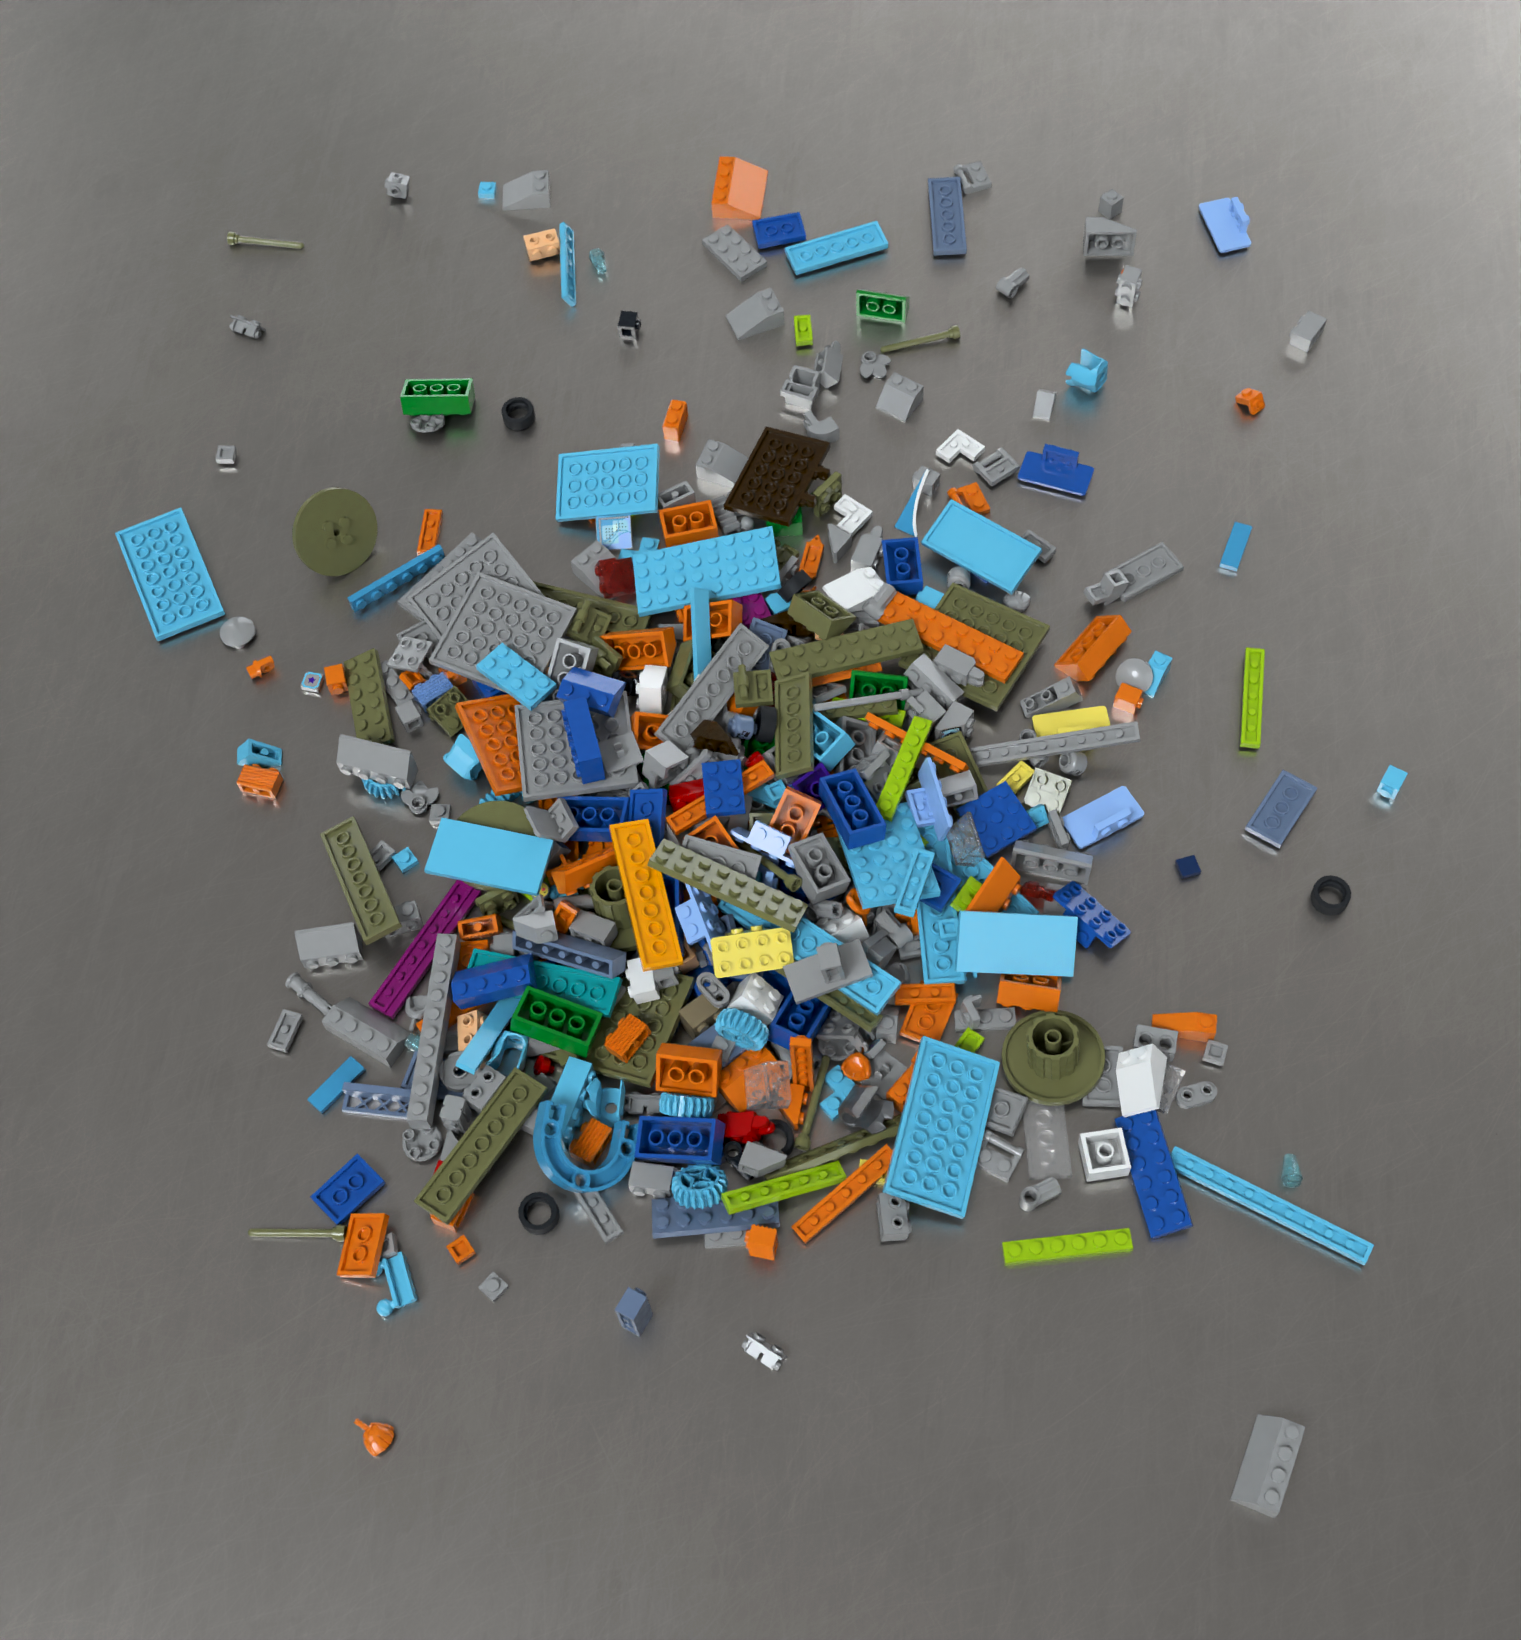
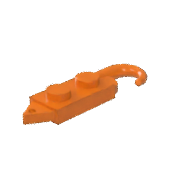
(812, 558)

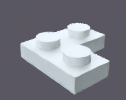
(960, 443)
(855, 514)

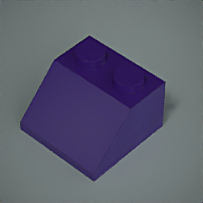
(809, 782)

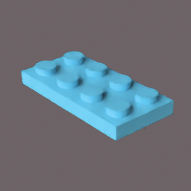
(516, 676)

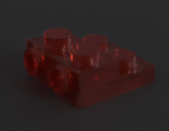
(616, 577)

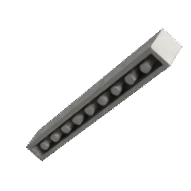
(433, 1032)

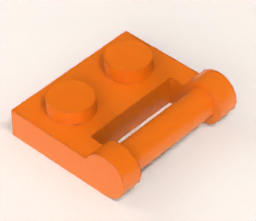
(973, 497)

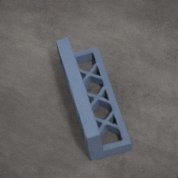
(375, 1092)

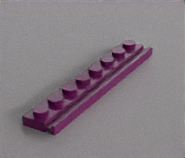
(420, 953)

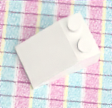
(854, 588)
(1140, 1079)

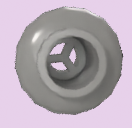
(959, 576)
(1073, 763)

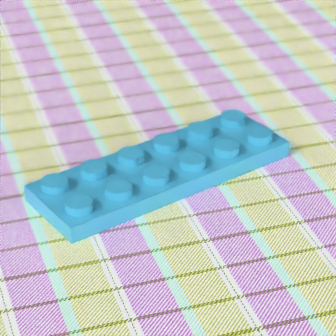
(836, 247)

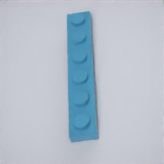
(396, 578)

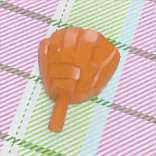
(854, 903)
(857, 1066)
(376, 1436)

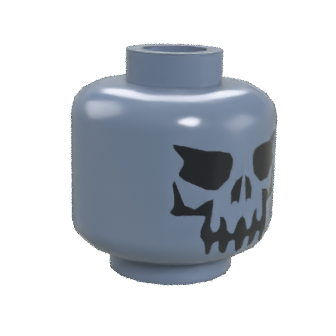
(742, 727)

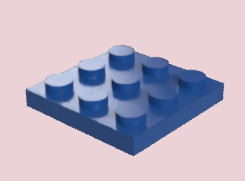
(998, 819)

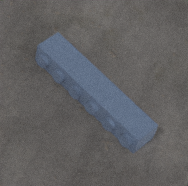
(576, 954)

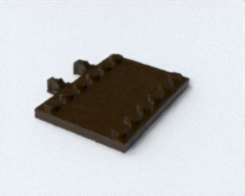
(779, 477)

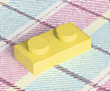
(1018, 776)

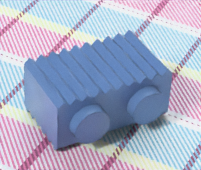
(431, 690)

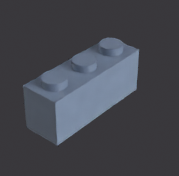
(634, 1311)

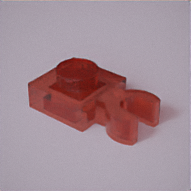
(1036, 891)

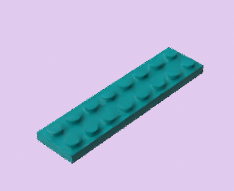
(565, 982)

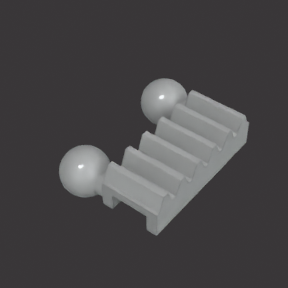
(726, 520)

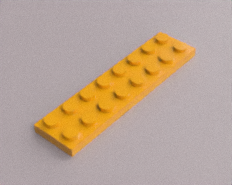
(645, 896)

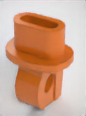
(261, 666)

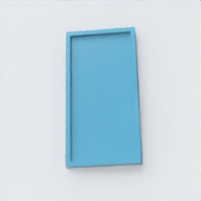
(981, 546)
(489, 856)
(1016, 943)

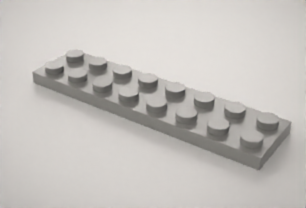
(711, 687)

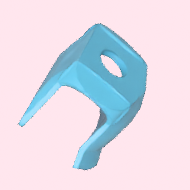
(1090, 372)
(463, 758)
(506, 1041)
(600, 1097)

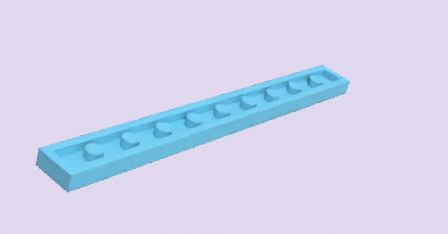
(1271, 1206)

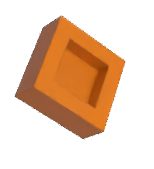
(411, 679)
(461, 1249)

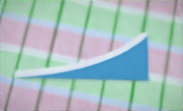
(907, 519)

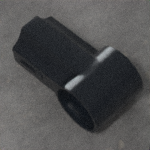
(734, 1161)

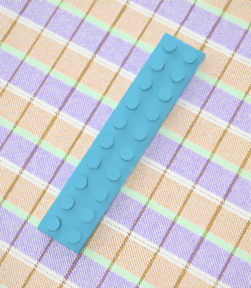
(937, 956)
(870, 993)

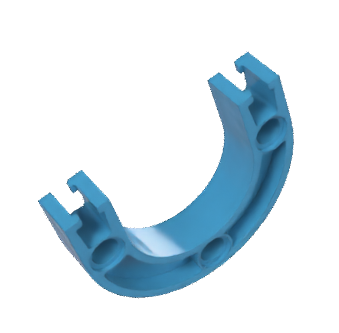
(558, 1167)

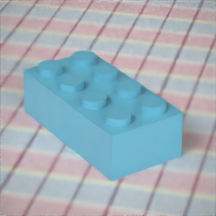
(829, 741)
(572, 1093)

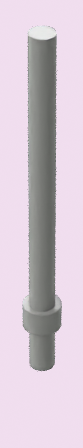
(903, 694)

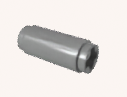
(583, 902)

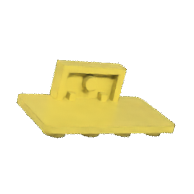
(1070, 720)
(751, 951)

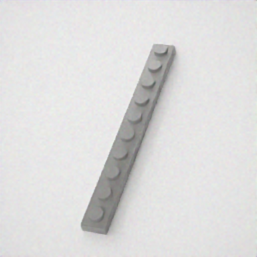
(1056, 744)

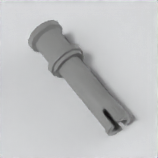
(306, 991)

